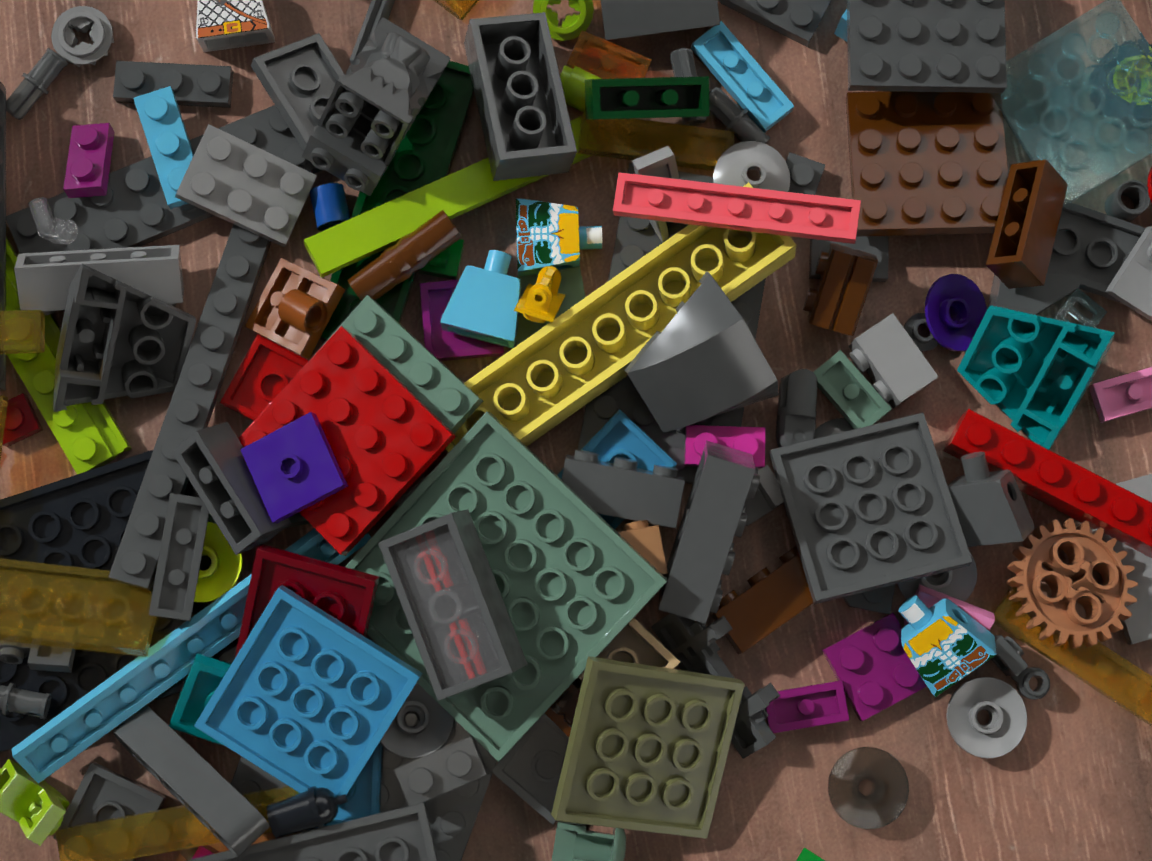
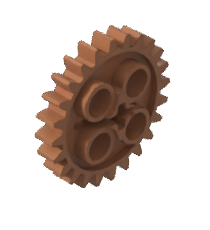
(1058, 614)

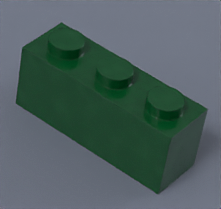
(647, 97)

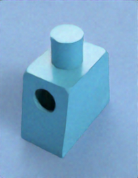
(485, 302)

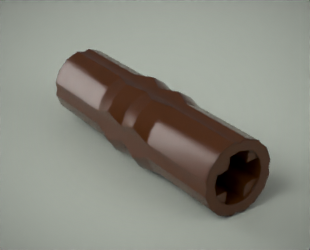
(405, 257)

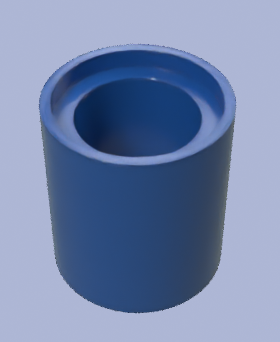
(329, 205)

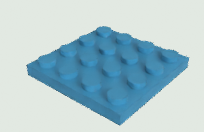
(307, 697)

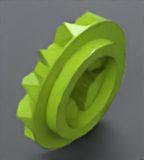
(572, 23)

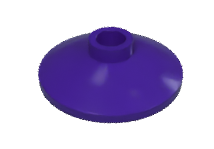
(954, 311)

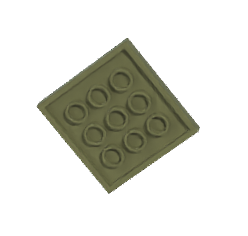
(647, 748)

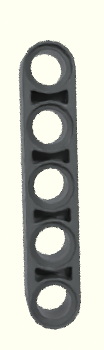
(191, 780)

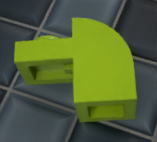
(33, 805)

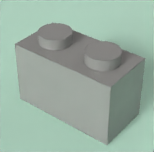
(892, 361)

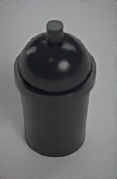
(303, 811)

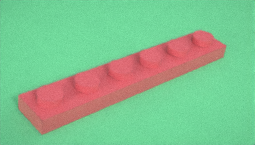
(737, 208)

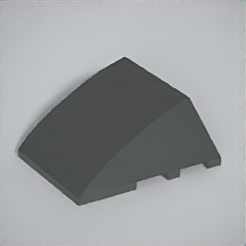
(117, 342)
(701, 362)

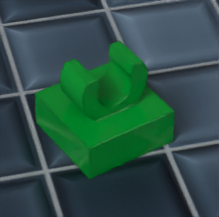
(446, 263)

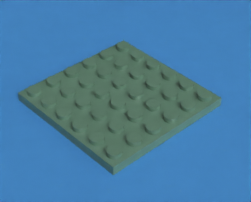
(555, 562)

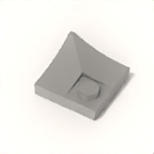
(1134, 279)

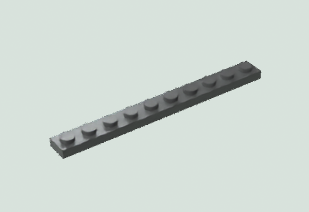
(191, 404)

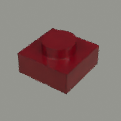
(20, 420)

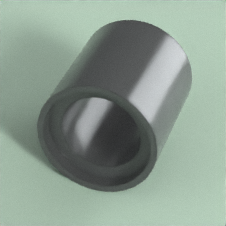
(1136, 192)

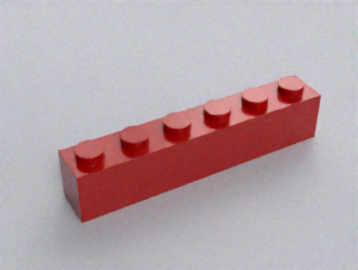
(1056, 480)

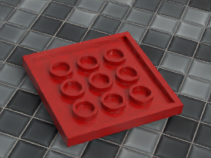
(373, 427)

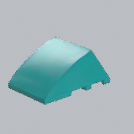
(1033, 368)

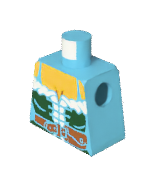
(551, 236)
(943, 642)

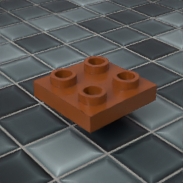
(295, 308)

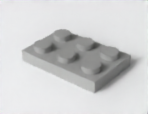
(245, 185)

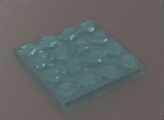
(1083, 98)

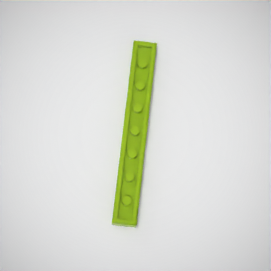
(391, 221)

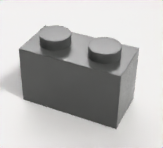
(441, 771)

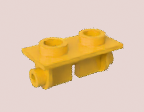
(542, 300)

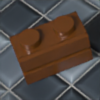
(841, 288)

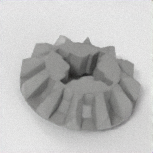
(82, 19)

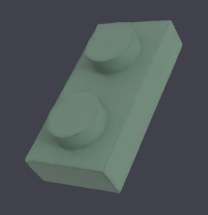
(850, 392)

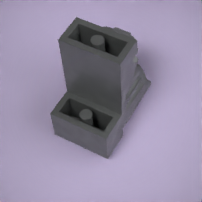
(374, 106)

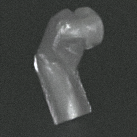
(50, 227)

